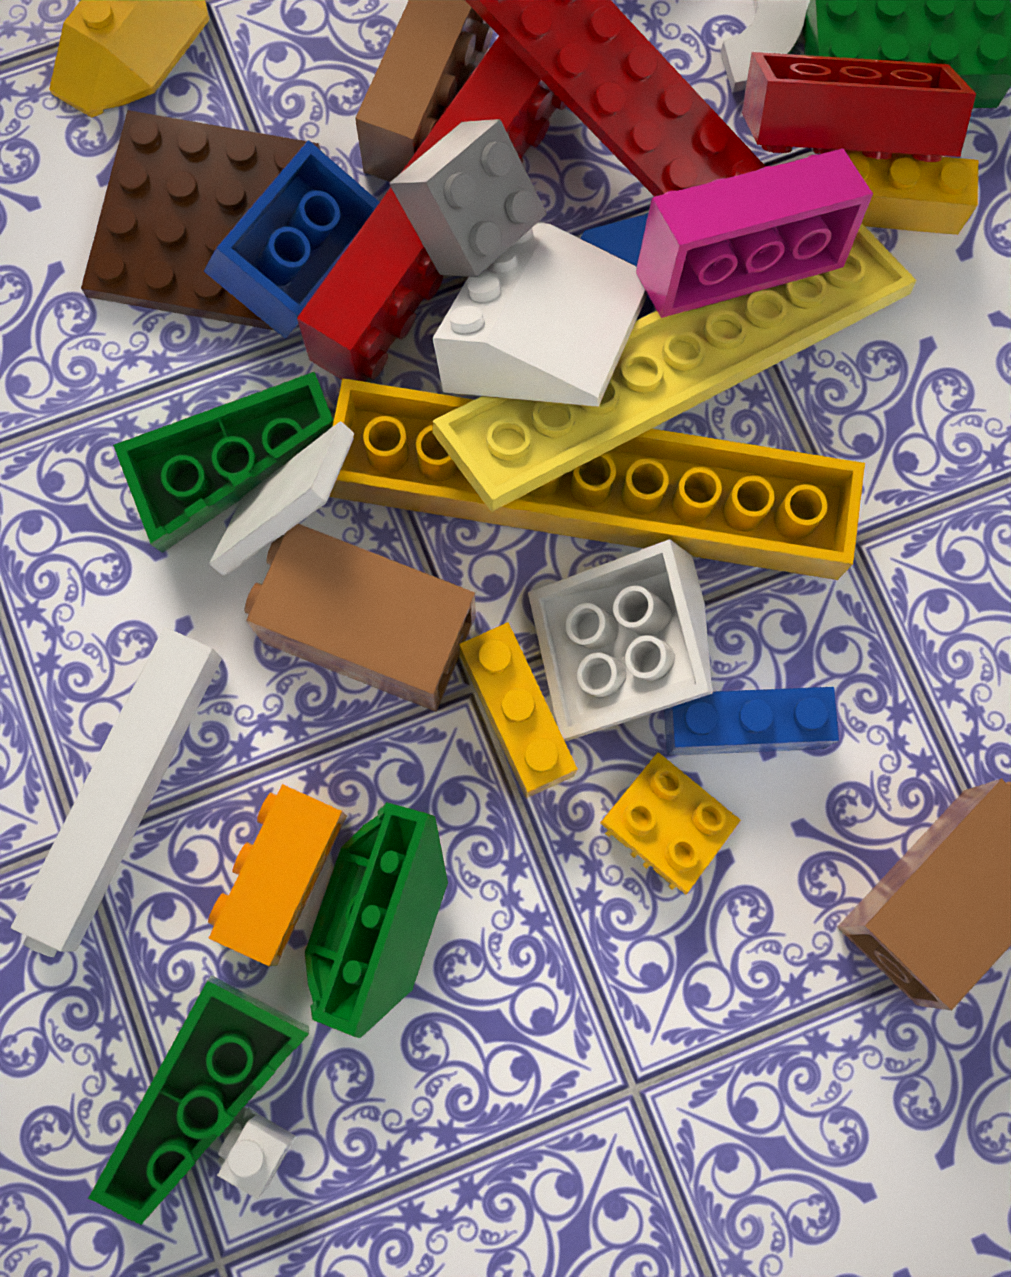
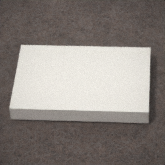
(283, 499)

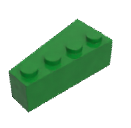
(205, 1080)

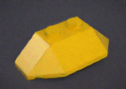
(122, 50)

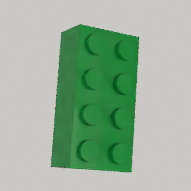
(960, 33)

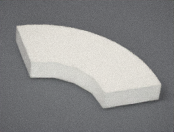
(773, 30)

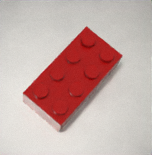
(856, 106)

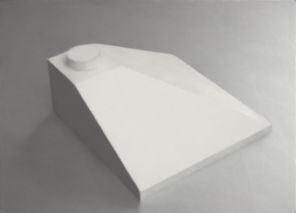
(623, 639)

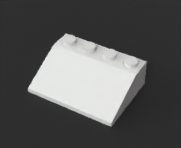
(541, 322)

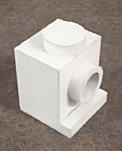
(253, 1153)

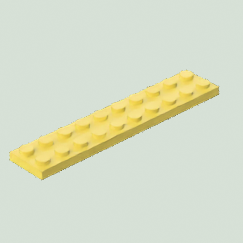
(664, 370)

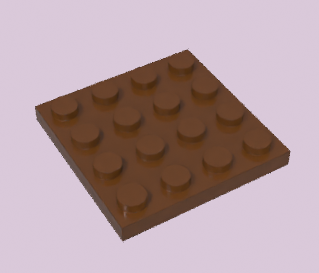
(169, 207)

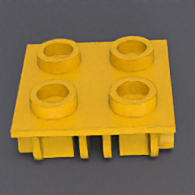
(670, 823)

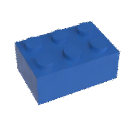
(291, 238)

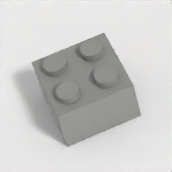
(469, 198)

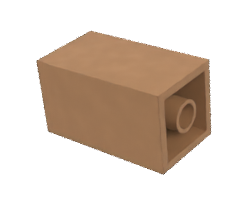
(361, 615)
(945, 903)

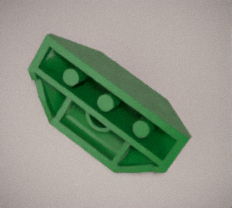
(375, 919)

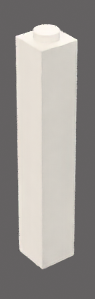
(116, 794)

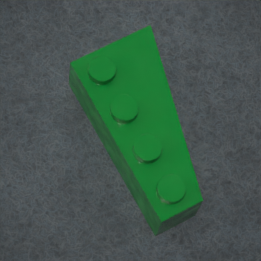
(214, 458)

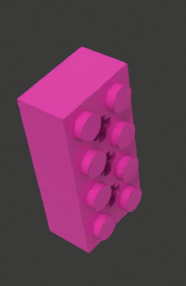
(751, 231)

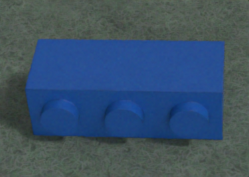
(753, 722)

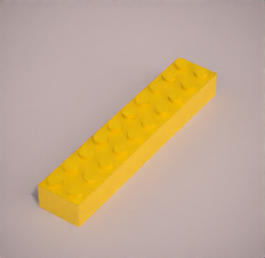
(663, 485)

